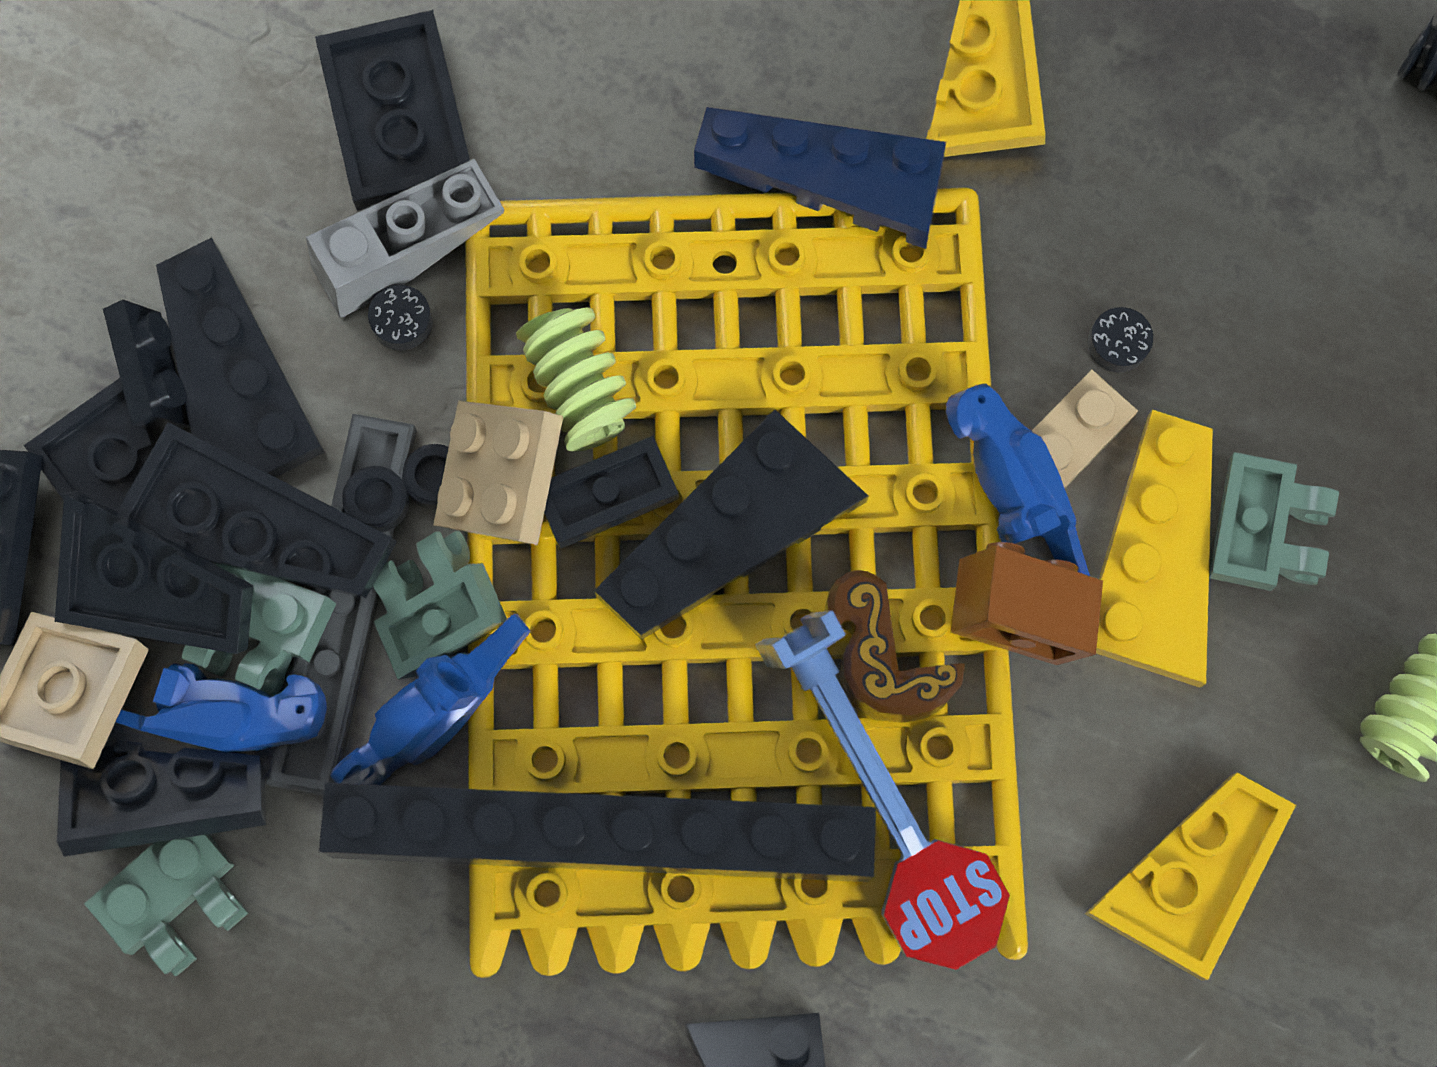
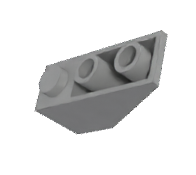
(400, 236)

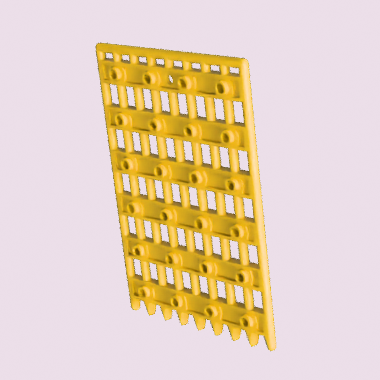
(585, 633)

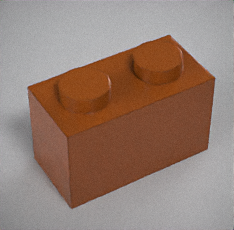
(1027, 604)

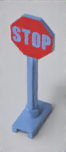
(941, 897)

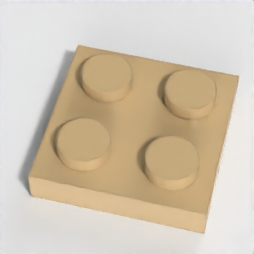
(498, 471)
(66, 688)

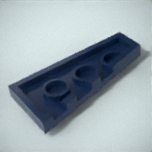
(854, 170)

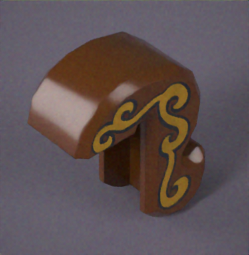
(870, 661)

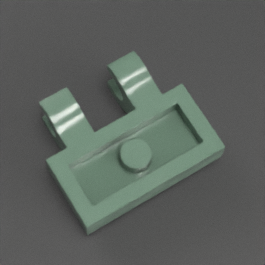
(1254, 524)
(444, 616)
(283, 622)
(156, 889)

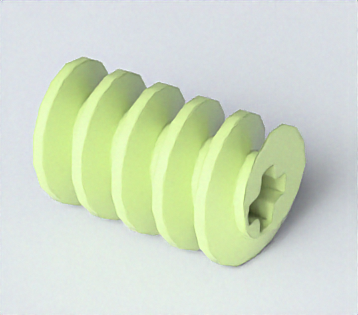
(575, 376)
(1407, 716)

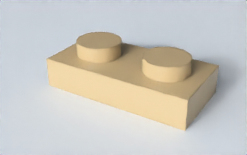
(1083, 425)

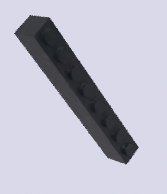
(598, 832)

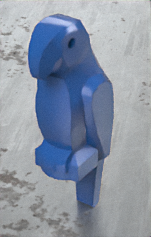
(1016, 474)
(430, 708)
(230, 713)

